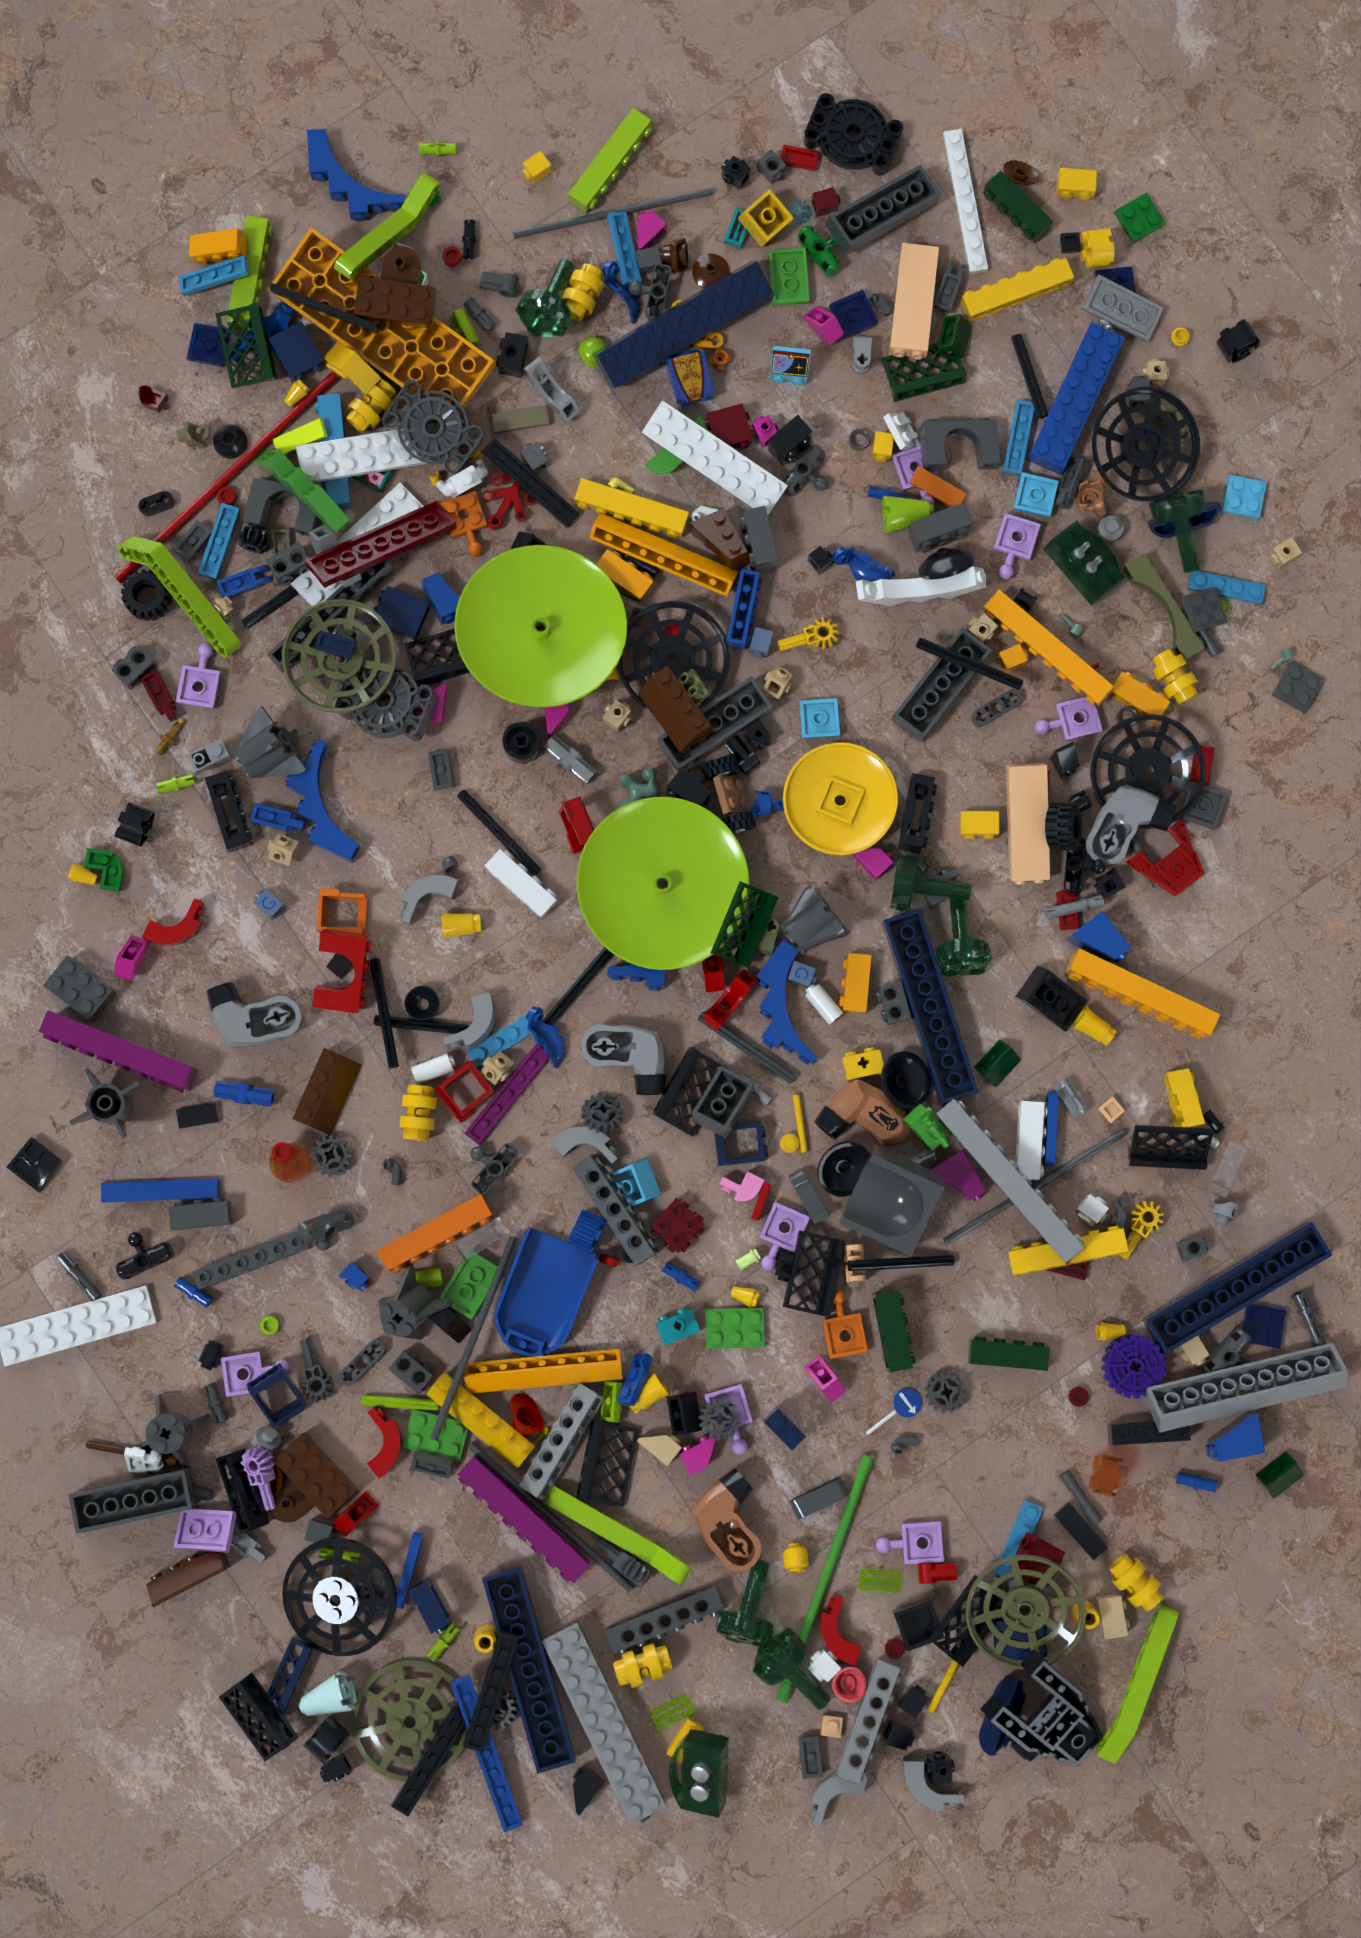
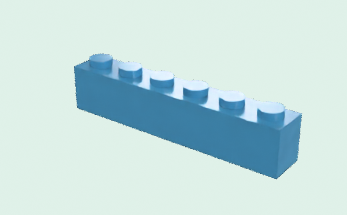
(331, 411)

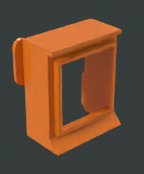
(327, 894)

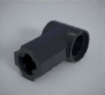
(746, 759)

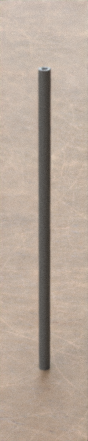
(603, 215)
(1037, 1185)
(473, 1338)
(551, 1517)

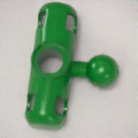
(815, 242)

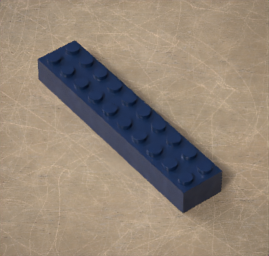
(683, 324)
(930, 1007)
(1237, 1287)
(530, 1670)

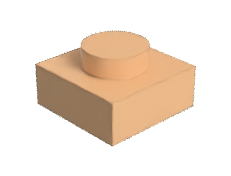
(1111, 1110)
(831, 1726)

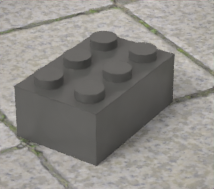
(940, 528)
(758, 540)
(80, 988)
(723, 1102)

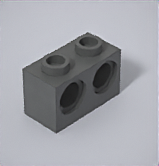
(286, 558)
(137, 669)
(898, 1002)
(408, 1375)

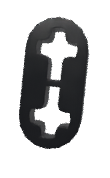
(154, 499)

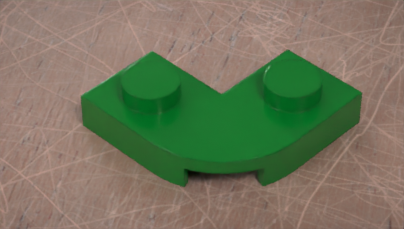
(111, 867)

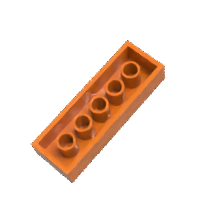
(434, 1233)

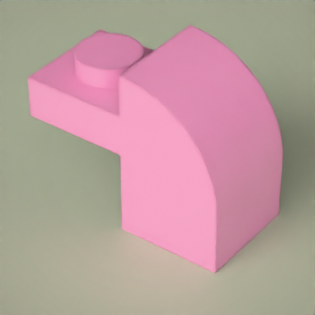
(746, 1191)

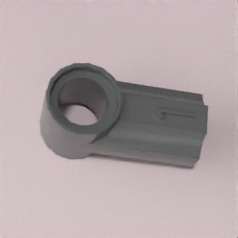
(504, 284)

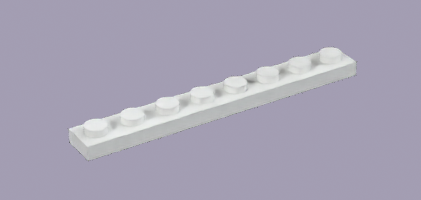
(965, 201)

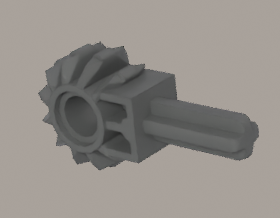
(313, 1372)
(624, 1563)

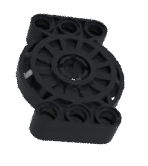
(849, 151)

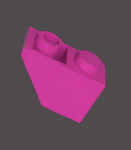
(697, 1456)

